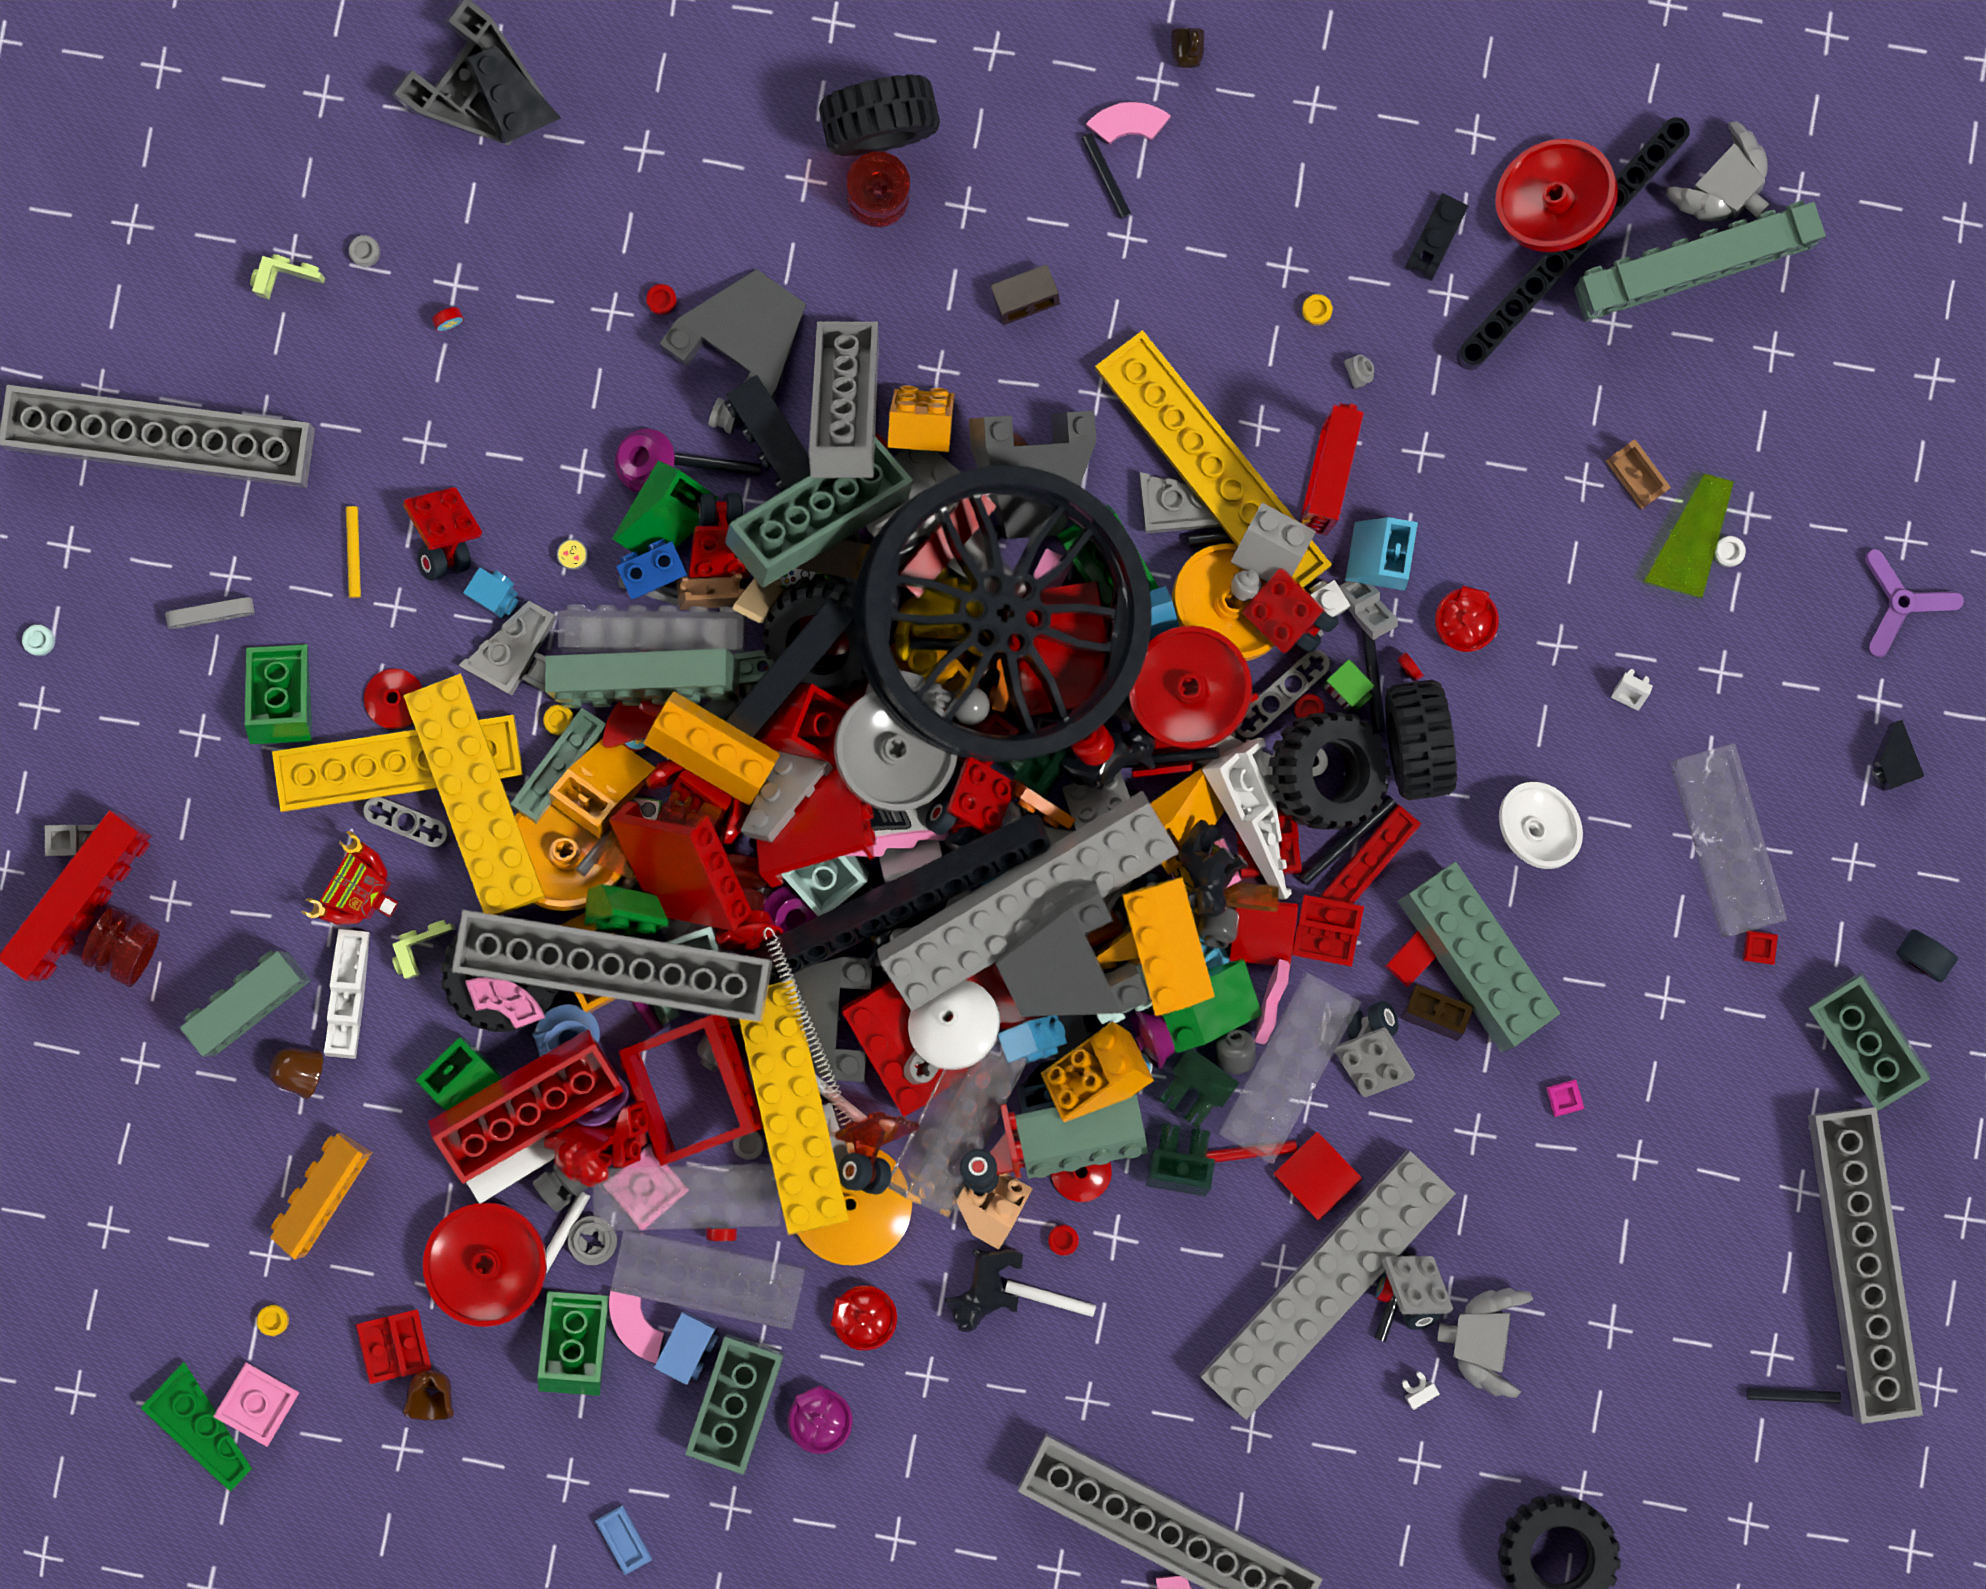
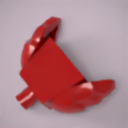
(735, 811)
(585, 1151)

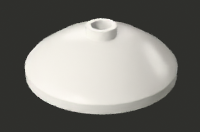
(1549, 818)
(962, 1039)

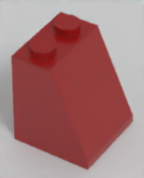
(804, 724)

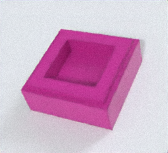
(1564, 1098)

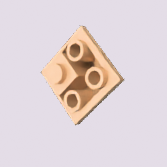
(994, 1213)

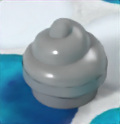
(1245, 585)

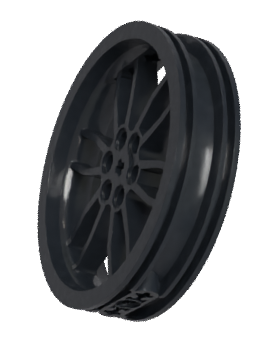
(1125, 634)

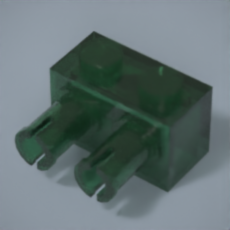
(1038, 772)
(1210, 1081)
(1181, 1171)

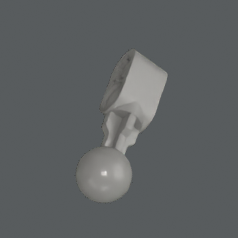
(971, 712)

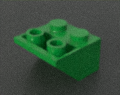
(623, 911)

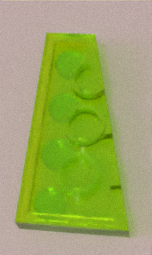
(1691, 546)

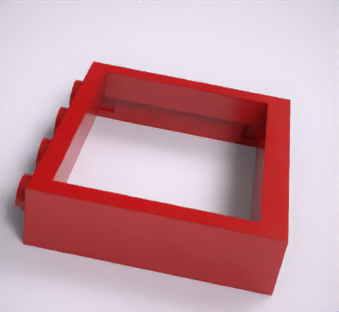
(1331, 468)
(733, 1075)

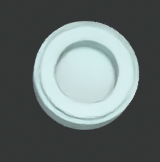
(38, 640)

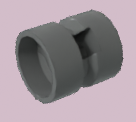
(557, 1188)

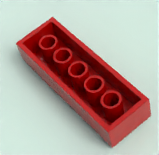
(75, 897)
(525, 1106)

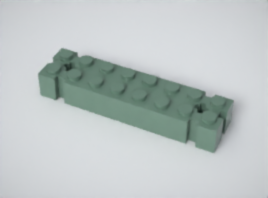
(1699, 261)

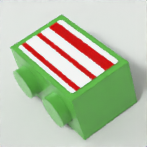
(1349, 687)

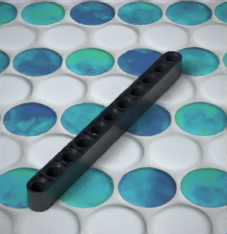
(1546, 279)
(906, 896)

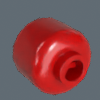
(1095, 748)

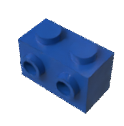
(650, 570)

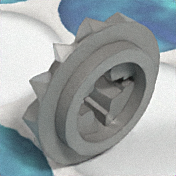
(578, 1243)

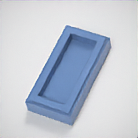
(623, 1539)

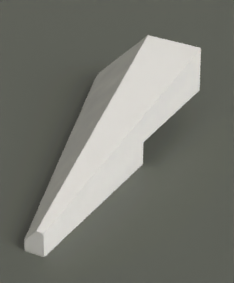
(1244, 793)

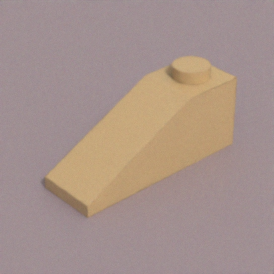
(758, 601)

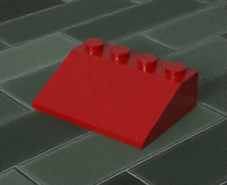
(1073, 669)
(882, 1029)

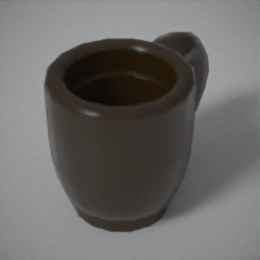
(1187, 47)

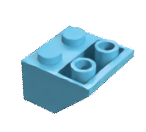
(1382, 552)

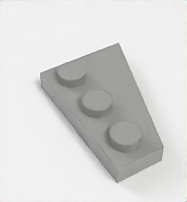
(780, 794)

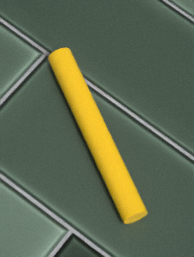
(353, 555)

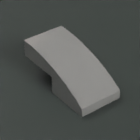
(1368, 609)
(66, 839)

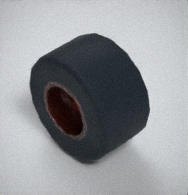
(1927, 955)

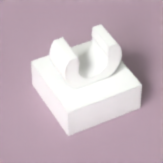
(1632, 690)
(1421, 1393)

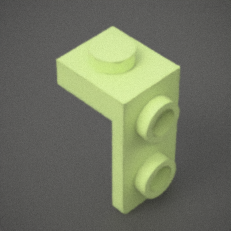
(264, 277)
(404, 960)

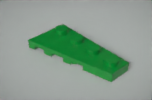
(188, 1418)

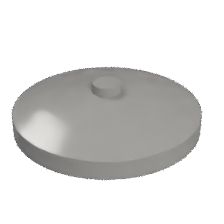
(887, 762)

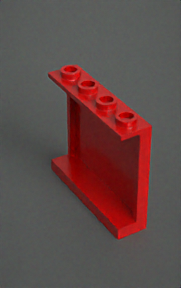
(822, 829)
(682, 868)

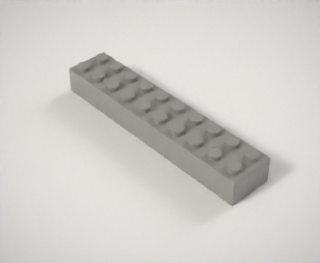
(156, 436)
(1000, 913)
(612, 966)
(1865, 1265)
(1326, 1284)
(1155, 1523)

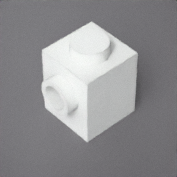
(1330, 597)

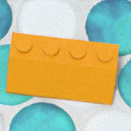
(711, 748)
(1168, 946)
(320, 1195)

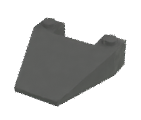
(455, 96)
(747, 323)
(1068, 457)
(1057, 970)
(820, 991)

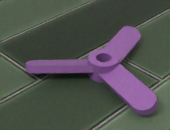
(1915, 602)

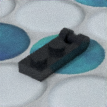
(1437, 235)

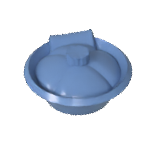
(562, 1025)

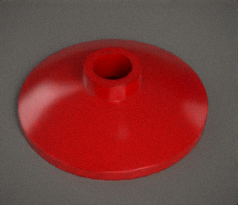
(376, 694)
(1084, 1188)

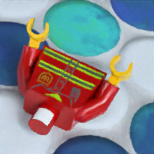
(355, 888)

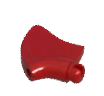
(630, 723)

